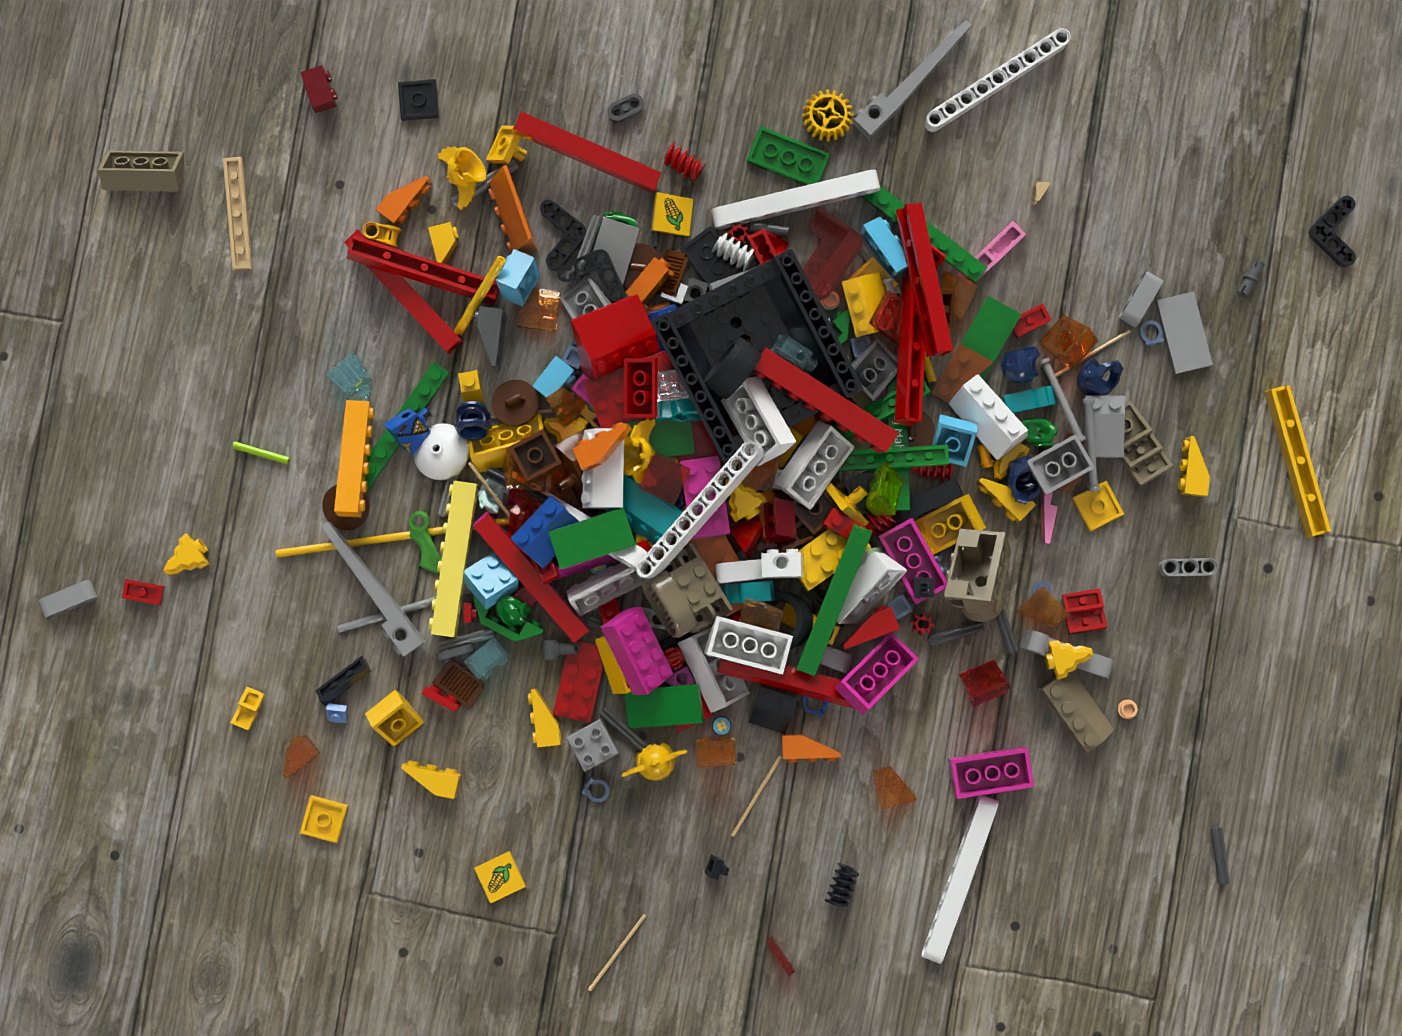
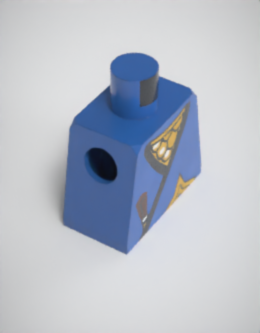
(409, 429)

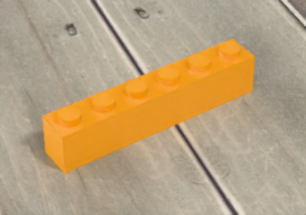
(353, 458)

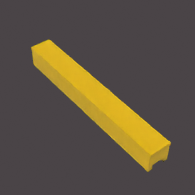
(1297, 461)

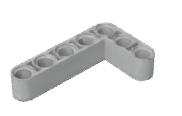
(1038, 644)

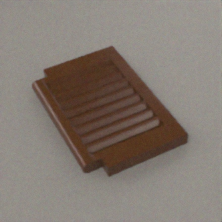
(678, 264)
(459, 683)

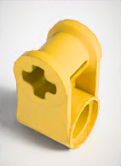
(385, 234)

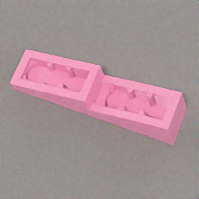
(999, 246)
(1048, 516)

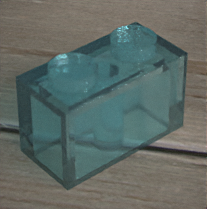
(487, 658)

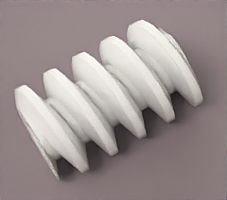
(733, 251)

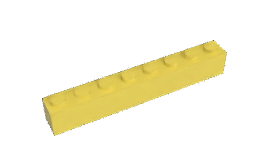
(454, 558)

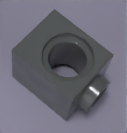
(695, 285)

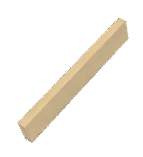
(237, 214)

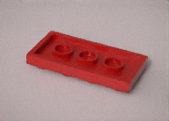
(579, 683)

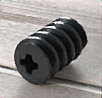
(842, 886)

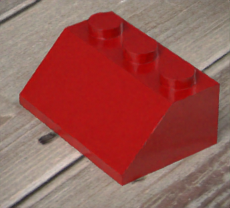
(640, 388)

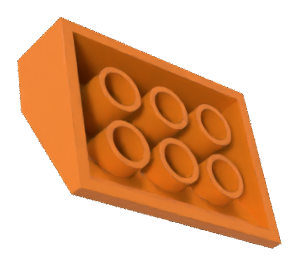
(512, 212)

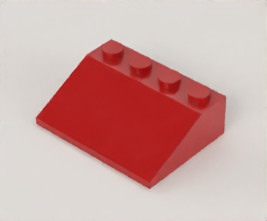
(613, 335)

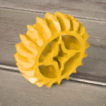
(820, 113)

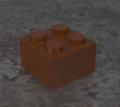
(535, 456)

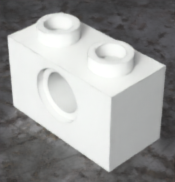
(794, 566)

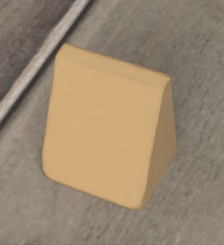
(1038, 191)

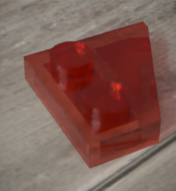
(888, 316)

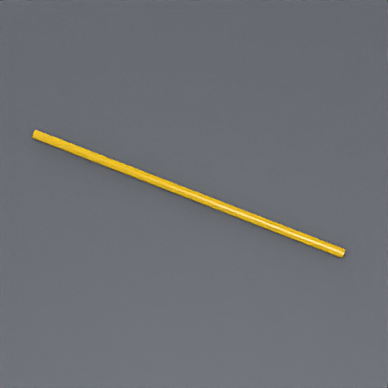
(365, 541)

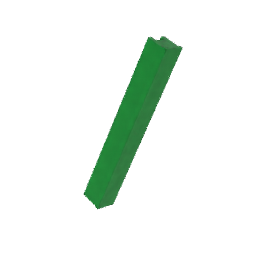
(834, 600)

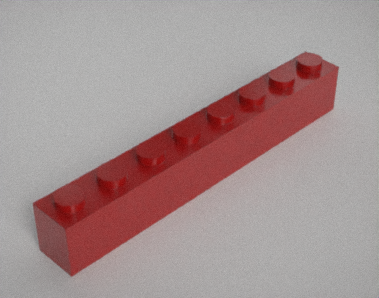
(825, 400)

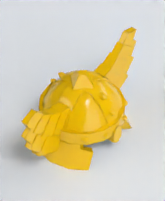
(464, 171)
(638, 451)
(655, 762)

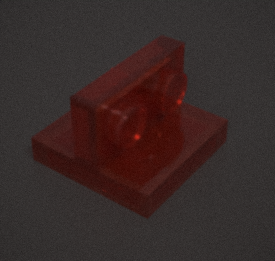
(665, 478)
(521, 508)
(984, 683)

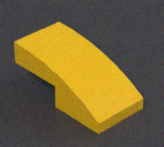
(247, 709)

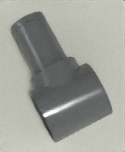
(555, 649)

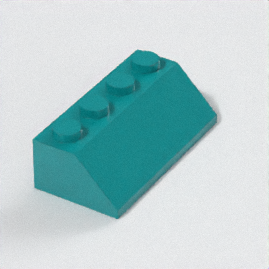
(645, 512)

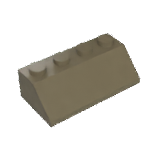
(142, 171)
(1077, 711)

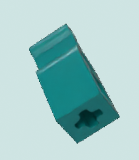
(1029, 399)
(677, 410)
(755, 590)

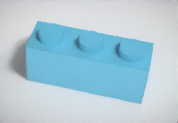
(885, 246)

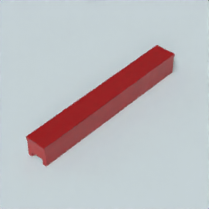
(586, 152)
(419, 269)
(924, 280)
(415, 305)
(910, 361)
(526, 573)
(791, 680)

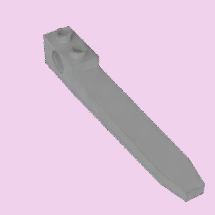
(889, 106)
(388, 606)

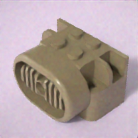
(979, 574)
(686, 594)

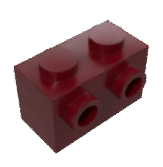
(319, 89)
(779, 521)

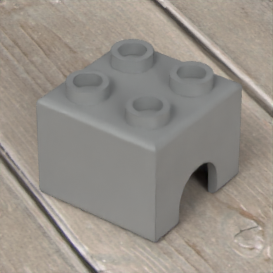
(592, 744)

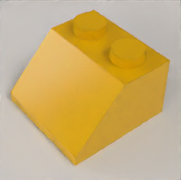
(394, 718)

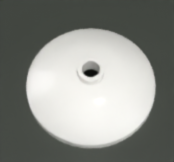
(449, 459)

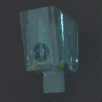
(788, 350)
(351, 376)

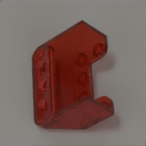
(833, 254)

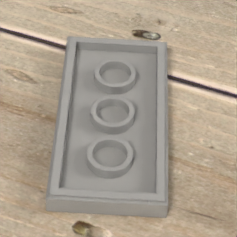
(619, 242)
(1184, 333)

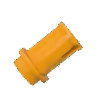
(985, 457)

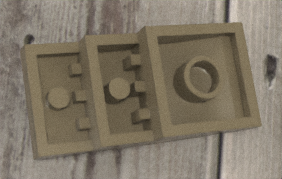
(1141, 449)

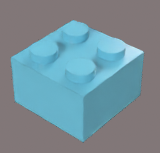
(518, 277)
(555, 376)
(958, 436)
(490, 580)

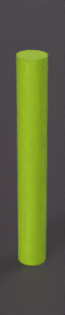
(260, 452)

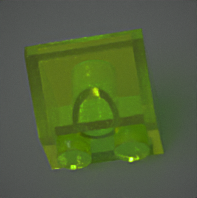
(884, 491)

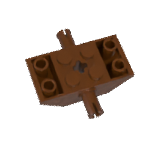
(571, 468)
(811, 520)

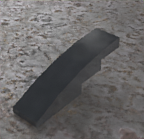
(929, 500)

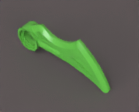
(420, 534)

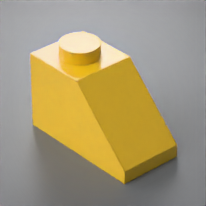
(443, 240)
(471, 386)

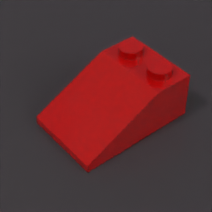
(874, 625)

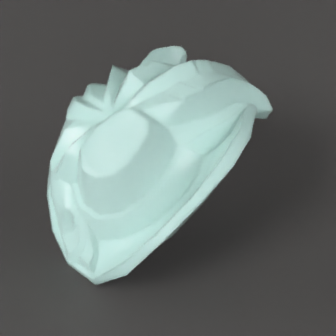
(486, 499)

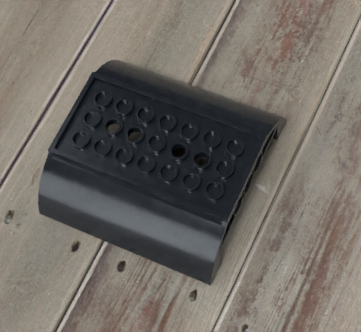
(769, 303)

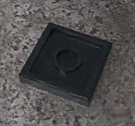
(418, 99)

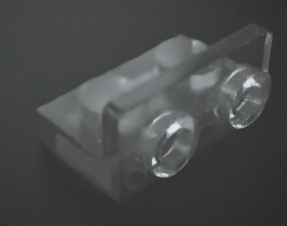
(670, 386)

